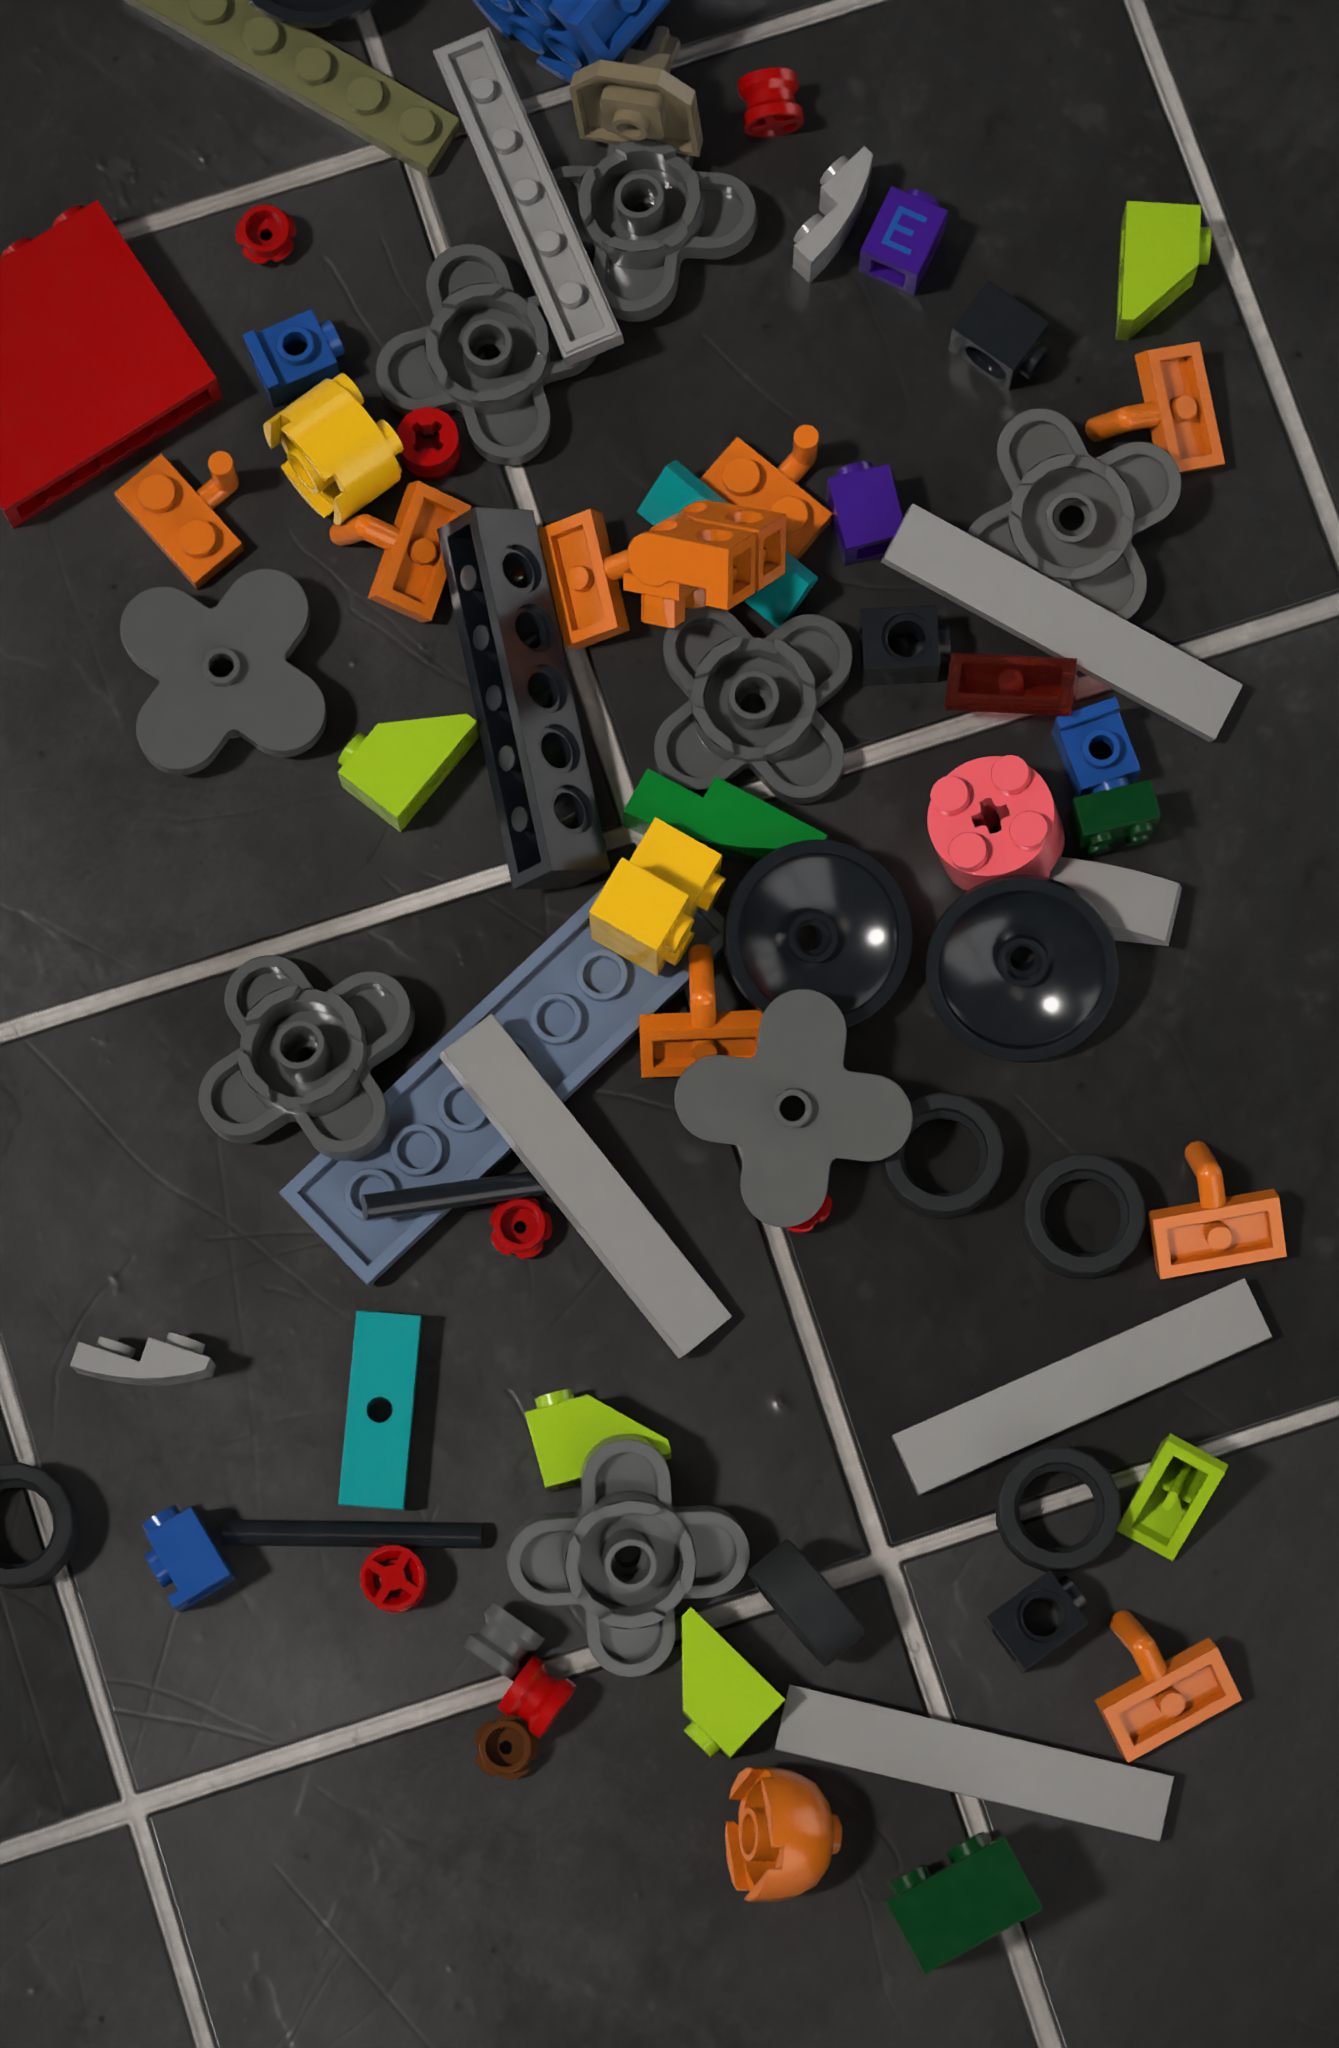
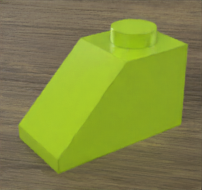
(1157, 260)
(404, 763)
(570, 1427)
(721, 1690)

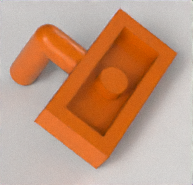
(1174, 408)
(751, 481)
(182, 518)
(412, 562)
(584, 578)
(678, 1039)
(1218, 1228)
(1167, 1694)

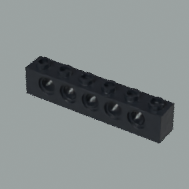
(523, 699)

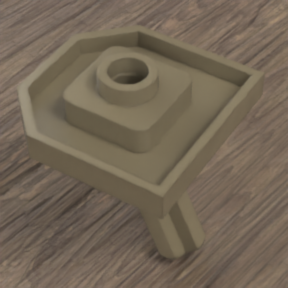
(638, 98)

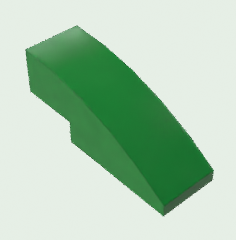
(723, 819)

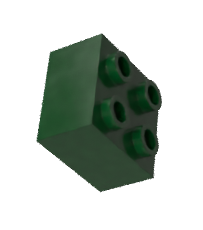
(960, 1903)

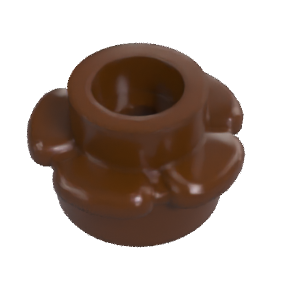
(488, 1741)

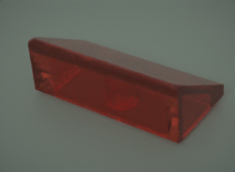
(1012, 684)

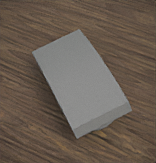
(840, 201)
(1131, 901)
(162, 1363)

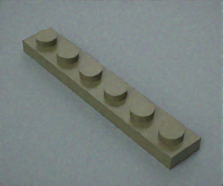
(315, 76)

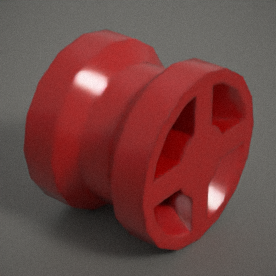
(770, 102)
(434, 456)
(390, 1565)
(537, 1696)

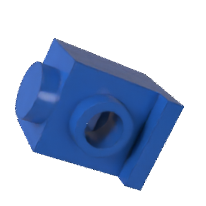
(289, 375)
(1087, 727)
(185, 1556)

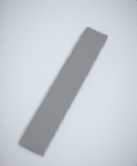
(528, 197)
(1061, 623)
(585, 1186)
(1081, 1387)
(974, 1763)

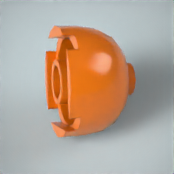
(781, 1834)

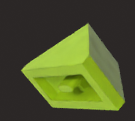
(1171, 1496)

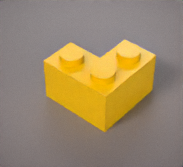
(653, 898)

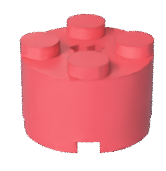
(987, 795)

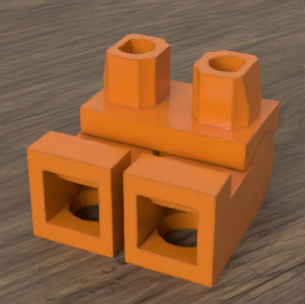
(704, 558)

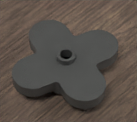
(648, 214)
(441, 367)
(1115, 491)
(787, 671)
(262, 697)
(282, 1023)
(844, 1115)
(630, 1603)

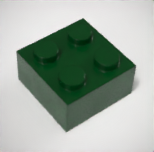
(1114, 817)

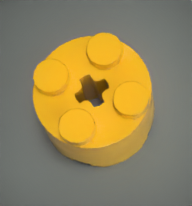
(335, 449)

